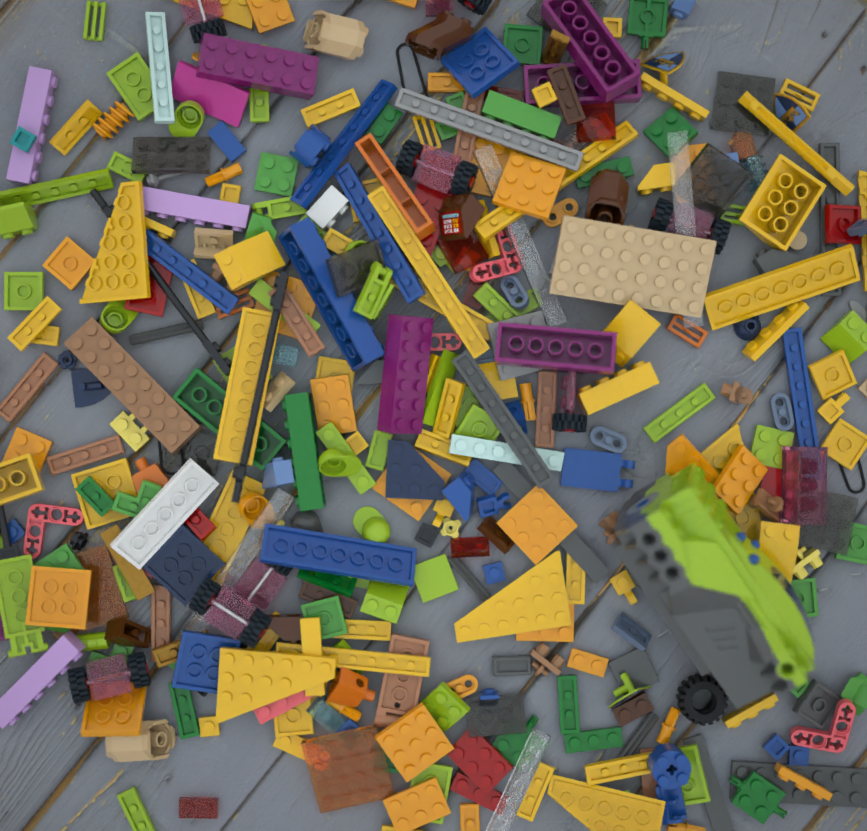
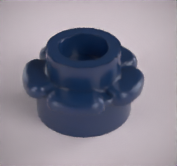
(72, 360)

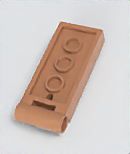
(400, 687)

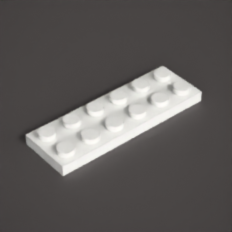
(164, 514)

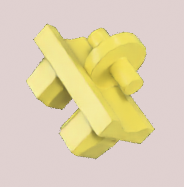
(811, 557)

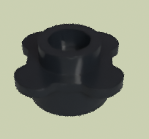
(79, 540)

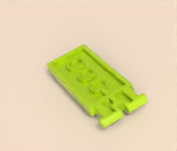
(14, 593)

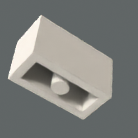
(328, 208)

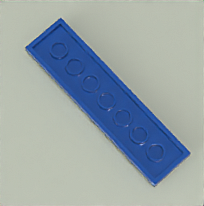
(338, 555)

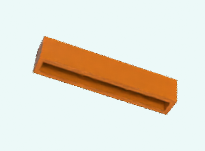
(395, 186)

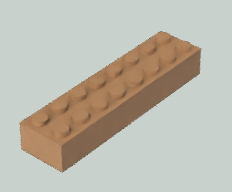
(132, 386)

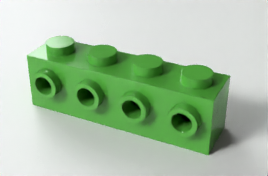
(521, 115)

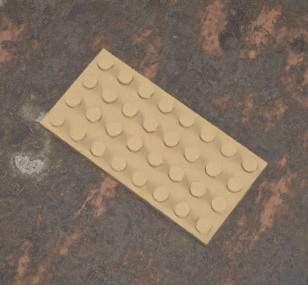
(632, 263)

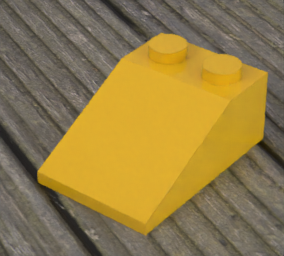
(249, 260)
(633, 329)
(779, 544)

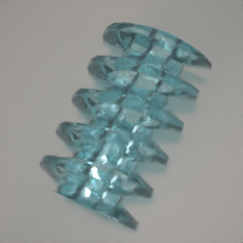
(752, 163)

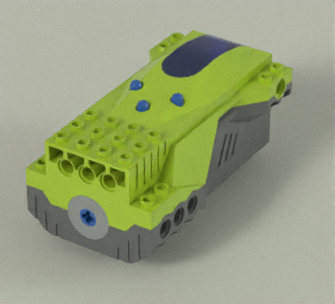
(715, 587)

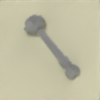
(153, 179)

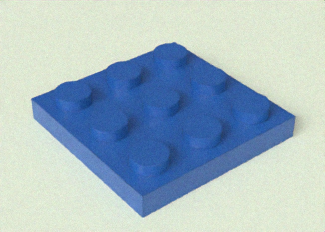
(479, 62)
(199, 660)

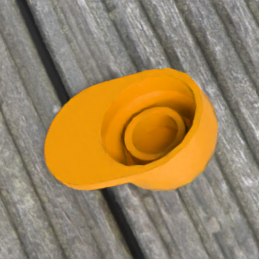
(251, 505)

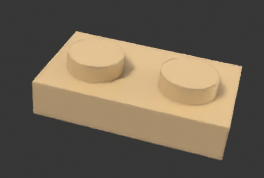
(211, 241)
(277, 389)

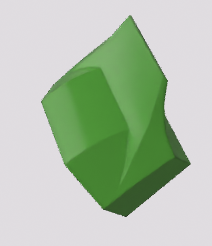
(258, 224)
(857, 692)

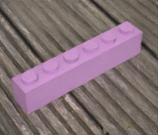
(34, 118)
(196, 209)
(38, 677)

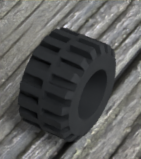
(709, 713)

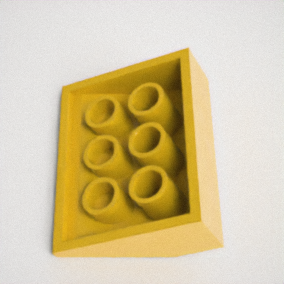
(781, 203)

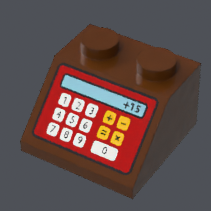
(459, 216)

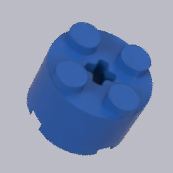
(310, 146)
(669, 775)

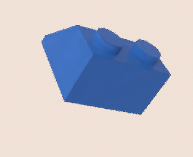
(461, 493)

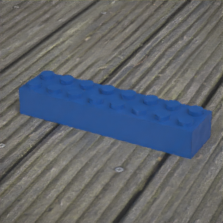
(348, 328)

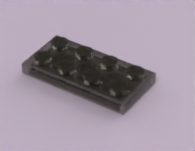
(171, 155)

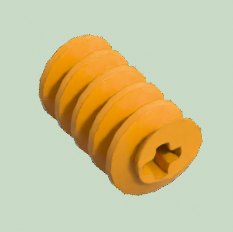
(113, 120)

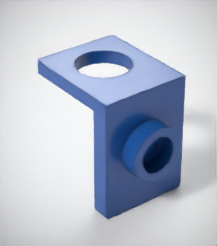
(517, 412)
(489, 693)

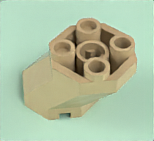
(335, 35)
(153, 744)

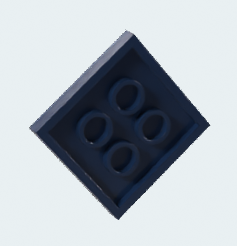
(183, 564)

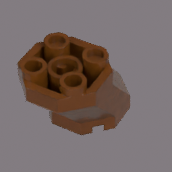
(440, 35)
(607, 197)

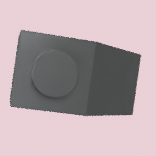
(773, 259)
(373, 374)

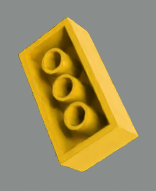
(613, 390)
(19, 479)

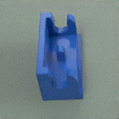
(674, 806)

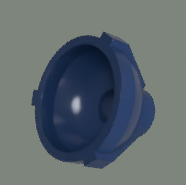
(742, 330)

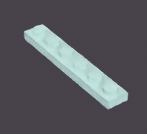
(159, 68)
(499, 451)

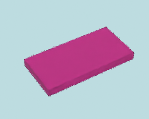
(217, 98)

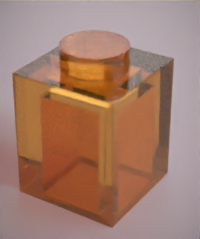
(743, 144)

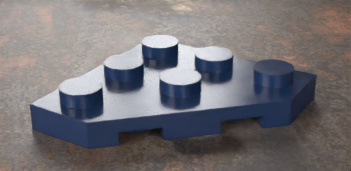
(410, 474)

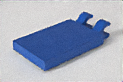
(594, 470)

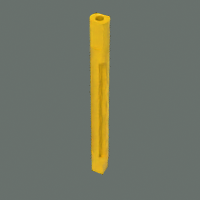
(796, 143)

